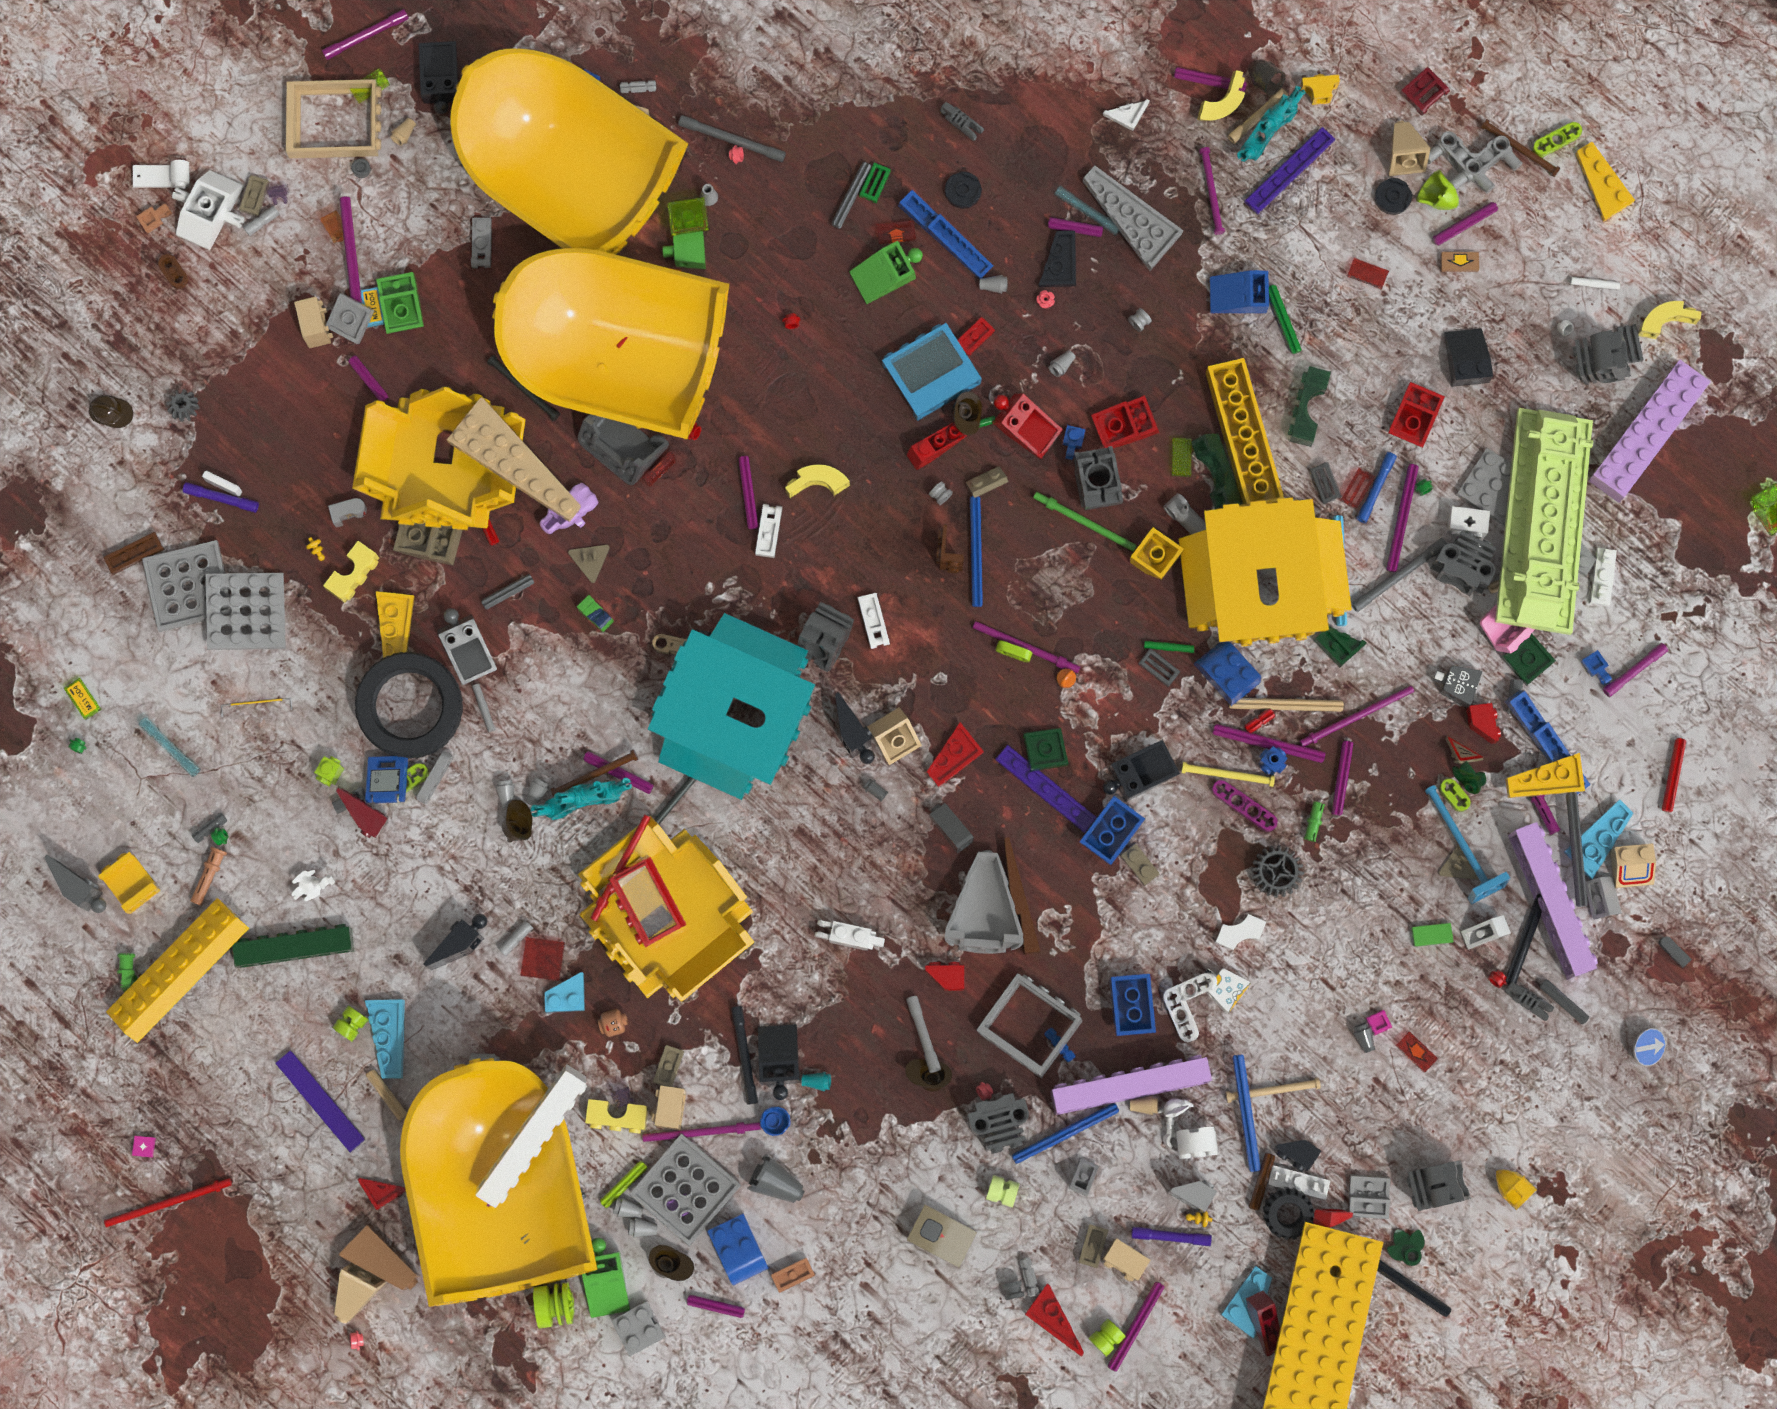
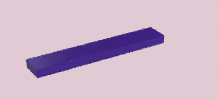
(1289, 170)
(1046, 789)
(320, 1101)

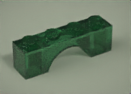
(1304, 428)
(1211, 452)

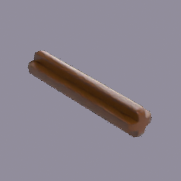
(1262, 1181)

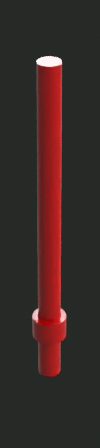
(602, 901)

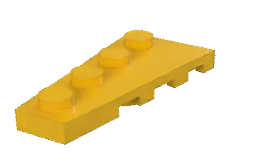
(1607, 188)
(395, 621)
(1553, 778)

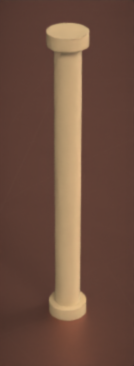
(1276, 1089)

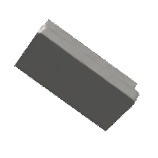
(1602, 897)

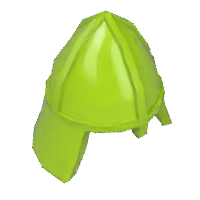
(1438, 192)

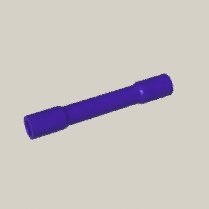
(199, 491)
(1149, 1234)

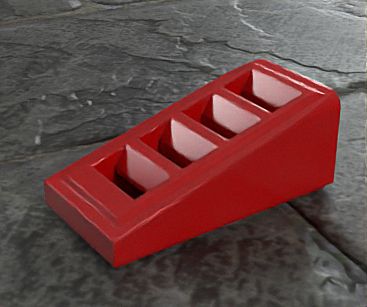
(1331, 1217)

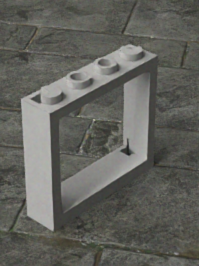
(1041, 993)

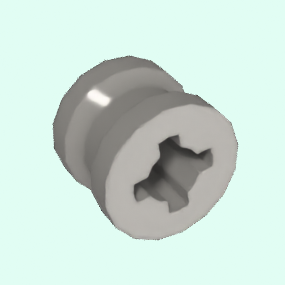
(1139, 320)
(940, 493)

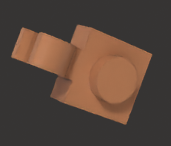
(151, 218)

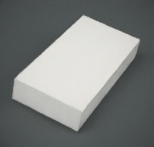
(222, 483)

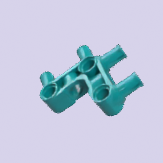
(1270, 122)
(581, 796)

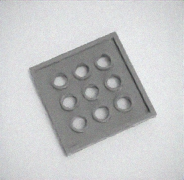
(254, 582)
(157, 584)
(671, 1191)

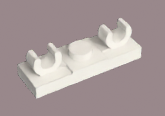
(1603, 577)
(1306, 1183)

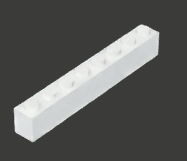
(531, 1135)

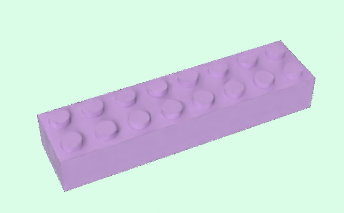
(1649, 431)
(1556, 907)
(1130, 1086)

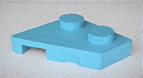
(566, 996)

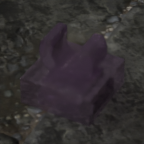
(279, 191)

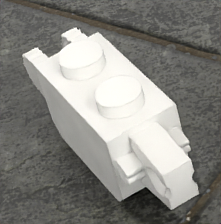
(850, 935)

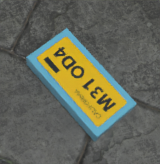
(370, 298)

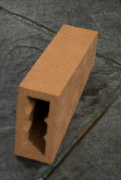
(379, 1258)

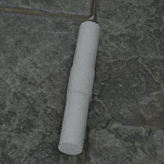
(483, 707)

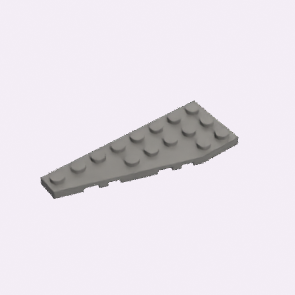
(1489, 488)

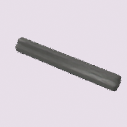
(851, 195)

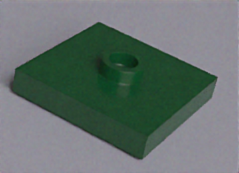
(1529, 660)
(1045, 749)

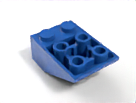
(1240, 292)

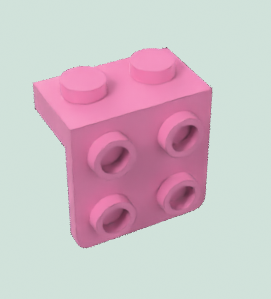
(1503, 636)

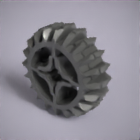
(1284, 875)

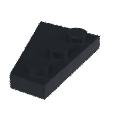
(1061, 263)

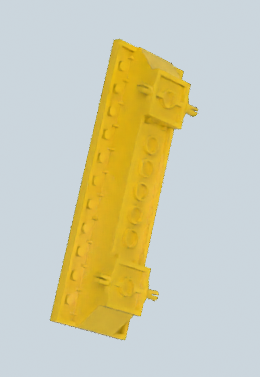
(1323, 1320)

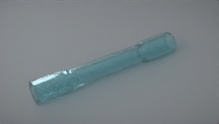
(1070, 198)
(185, 762)

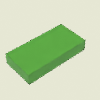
(1432, 934)

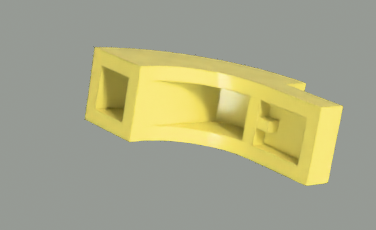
(1215, 110)
(1665, 313)
(818, 475)

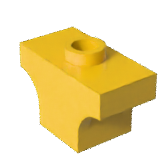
(1320, 87)

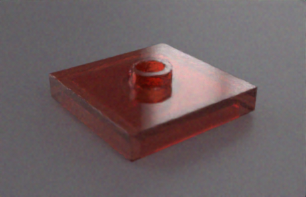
(542, 959)

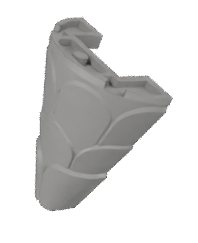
(985, 910)

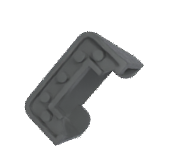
(621, 447)

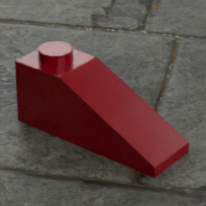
(365, 816)
(1265, 1320)

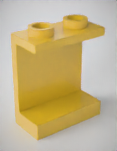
(129, 882)

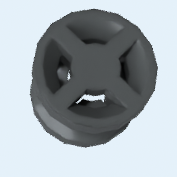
(1013, 1290)

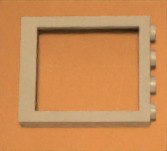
(334, 87)

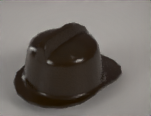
(111, 411)
(967, 413)
(517, 822)
(919, 1074)
(670, 1263)

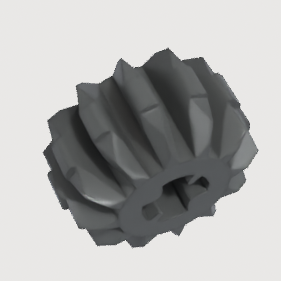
(179, 399)

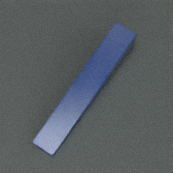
(945, 234)
(1538, 728)

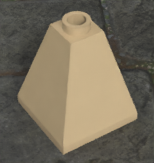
(1408, 150)
(354, 1291)

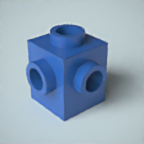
(1270, 767)

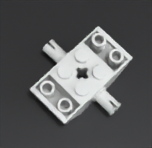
(203, 224)

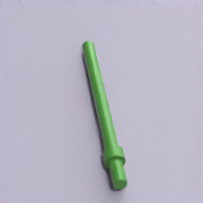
(1051, 504)

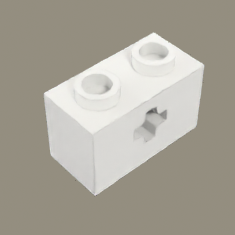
(1477, 519)

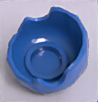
(775, 1120)

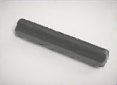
(507, 591)
(1564, 1001)

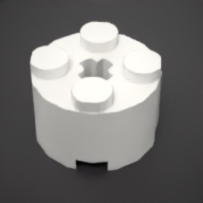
(1197, 1142)

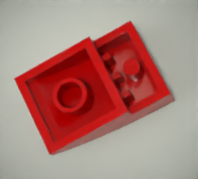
(1416, 414)
(1125, 423)

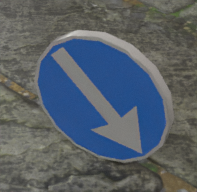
(1649, 1046)

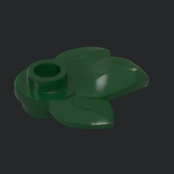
(1469, 778)
(1405, 1244)

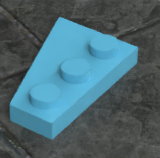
(1237, 1308)

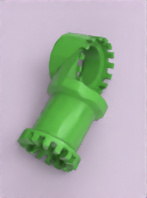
(126, 970)

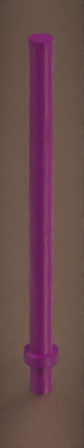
(1313, 737)

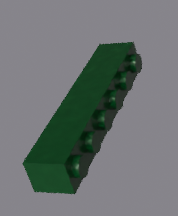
(293, 947)

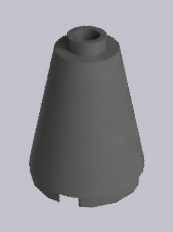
(775, 1181)

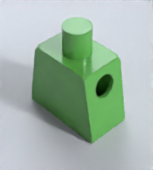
(687, 250)

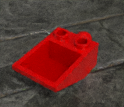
(1030, 424)

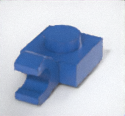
(1073, 439)
(1595, 665)

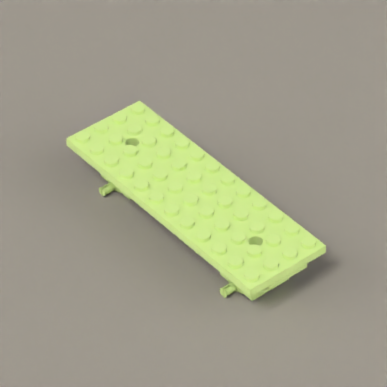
(1544, 521)

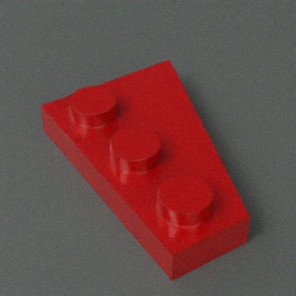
(955, 756)

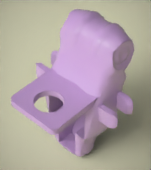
(587, 501)

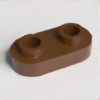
(173, 272)

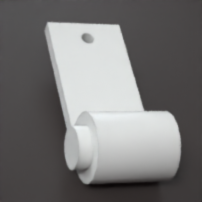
(162, 176)

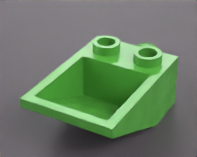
(881, 275)
(606, 1286)

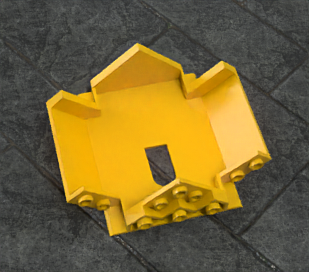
(399, 466)
(1244, 538)
(705, 897)

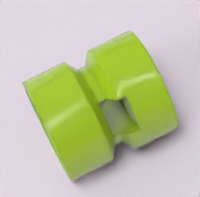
(350, 1023)
(1107, 1337)

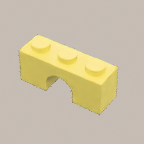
(344, 586)
(634, 1118)

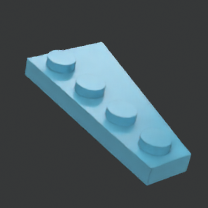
(1602, 836)
(388, 1035)

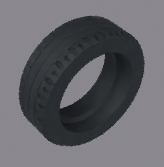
(408, 663)

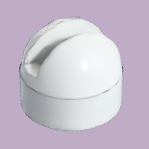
(1565, 327)

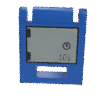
(386, 783)

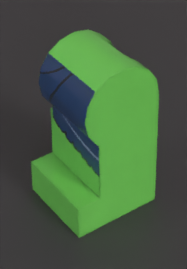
(595, 613)

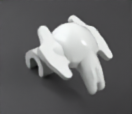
(310, 885)
(1172, 1109)

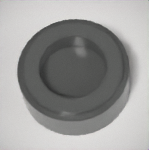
(361, 168)

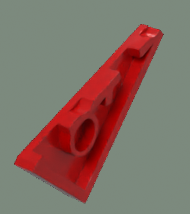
(1050, 1316)

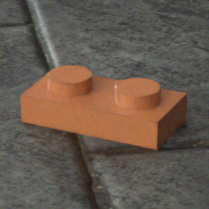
(793, 1275)

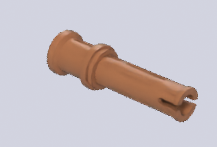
(211, 867)

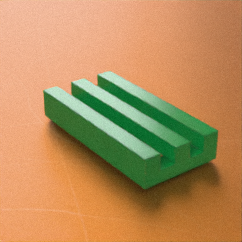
(869, 196)

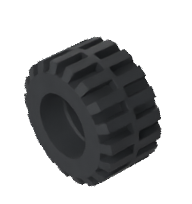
(1279, 1198)

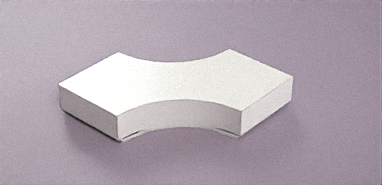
(1249, 929)

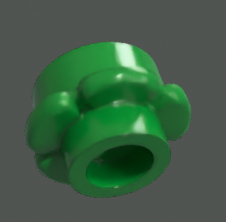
(1424, 487)
(77, 745)
(219, 836)

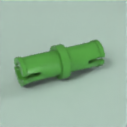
(1314, 821)

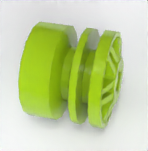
(553, 1305)

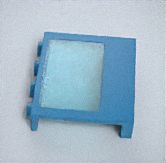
(931, 370)

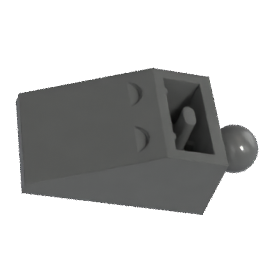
(467, 651)
(76, 889)

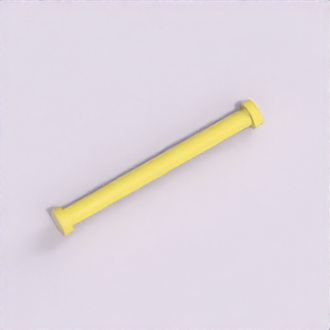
(1228, 774)

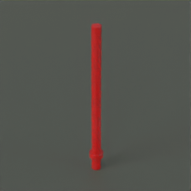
(216, 1186)

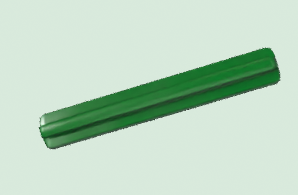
(1284, 320)

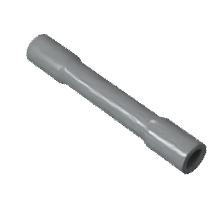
(916, 1013)

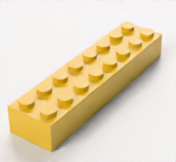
(1243, 432)
(177, 970)

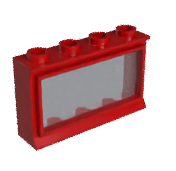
(645, 901)

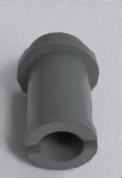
(875, 789)

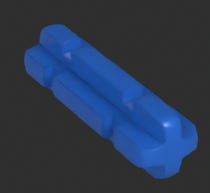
(1051, 1035)

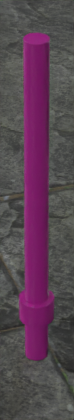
(1060, 662)
(740, 1128)

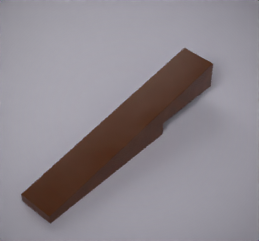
(1030, 941)

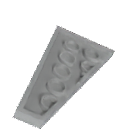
(1139, 223)

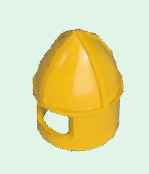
(1514, 1187)

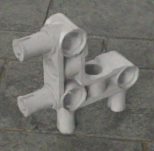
(1462, 158)

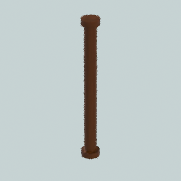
(1521, 148)
(596, 773)

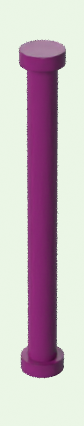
(1211, 190)

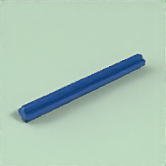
(976, 554)
(1246, 1113)
(1065, 1133)

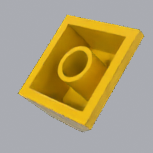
(1156, 554)

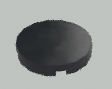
(963, 190)
(1393, 196)

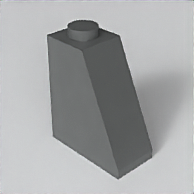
(951, 827)

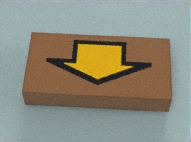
(1459, 261)

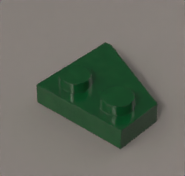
(1338, 645)

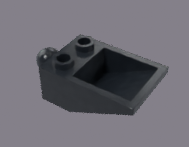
(438, 73)
(853, 735)
(1144, 768)
(459, 942)
(778, 1055)

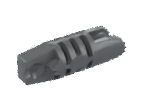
(961, 120)
(1529, 1000)

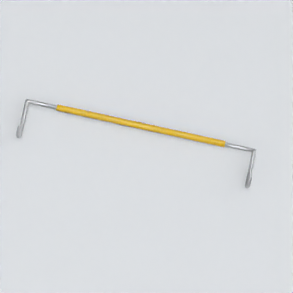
(255, 702)

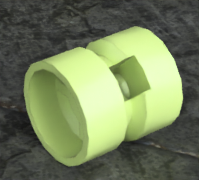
(1002, 1191)

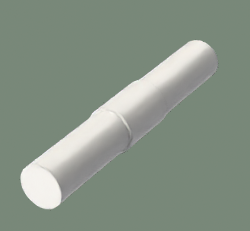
(1595, 283)

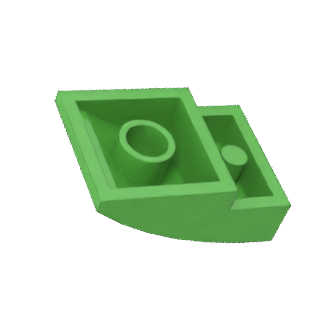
(400, 302)

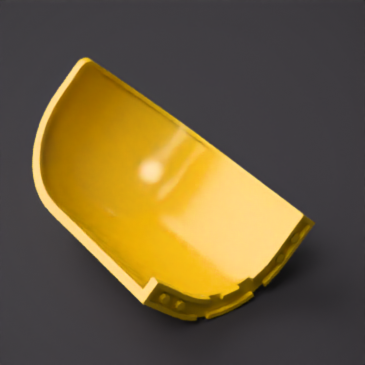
(561, 148)
(573, 307)
(447, 1149)

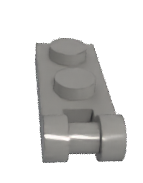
(481, 242)

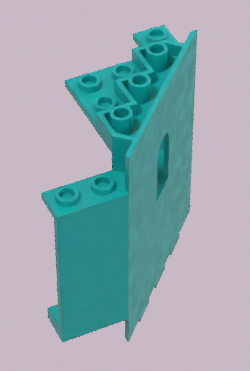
(699, 689)

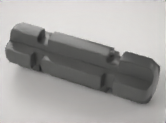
(209, 827)

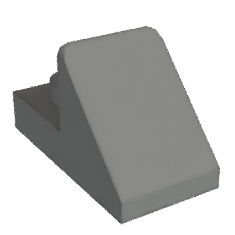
(1083, 1177)

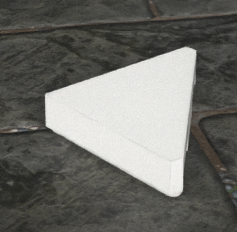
(1128, 114)

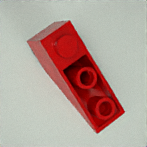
(934, 446)

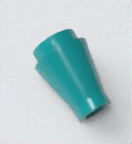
(818, 1081)

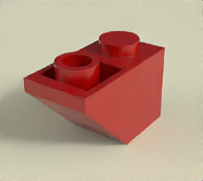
(1482, 721)
(948, 977)

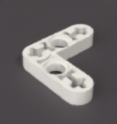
(1182, 997)

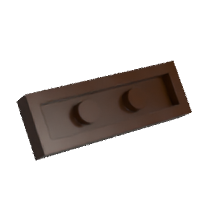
(133, 553)

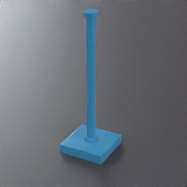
(1487, 886)

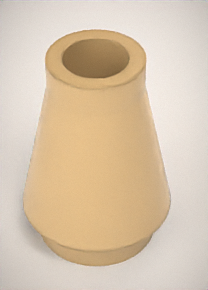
(402, 133)
(1144, 1105)

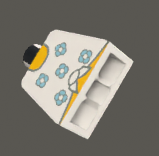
(1228, 989)

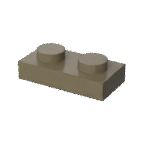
(254, 195)
(986, 482)
(1140, 864)
(668, 1066)
(1093, 1246)

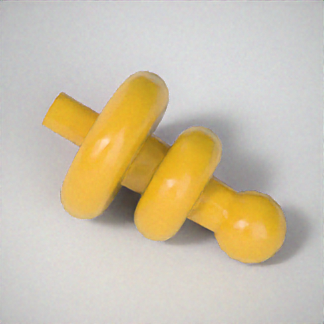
(316, 550)
(1198, 1218)

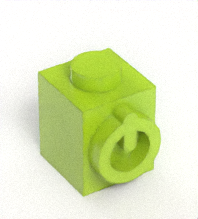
(329, 771)

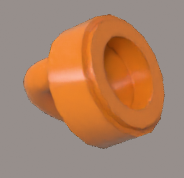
(1066, 678)

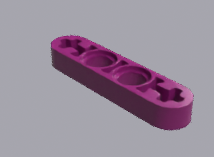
(1246, 803)

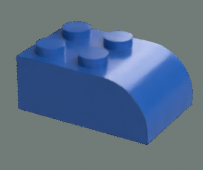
(1228, 672)
(1112, 830)
(1132, 1004)
(738, 1249)

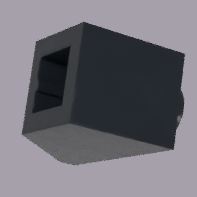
(1301, 1153)

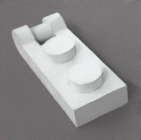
(768, 531)
(873, 620)

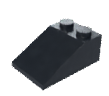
(1468, 357)

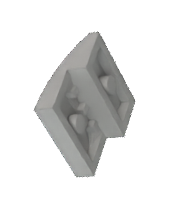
(1369, 1196)

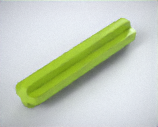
(623, 1184)

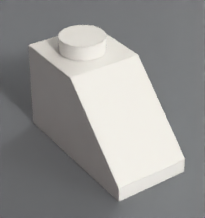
(1485, 932)

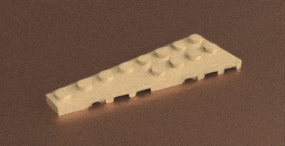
(497, 447)

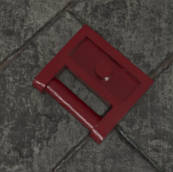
(1422, 85)

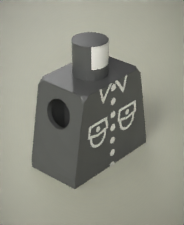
(1459, 684)

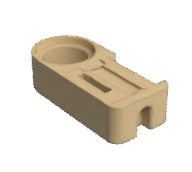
(672, 646)

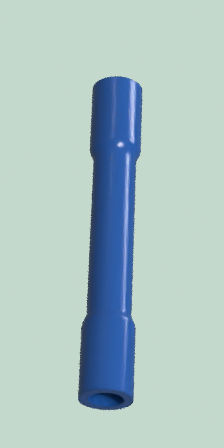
(1367, 506)

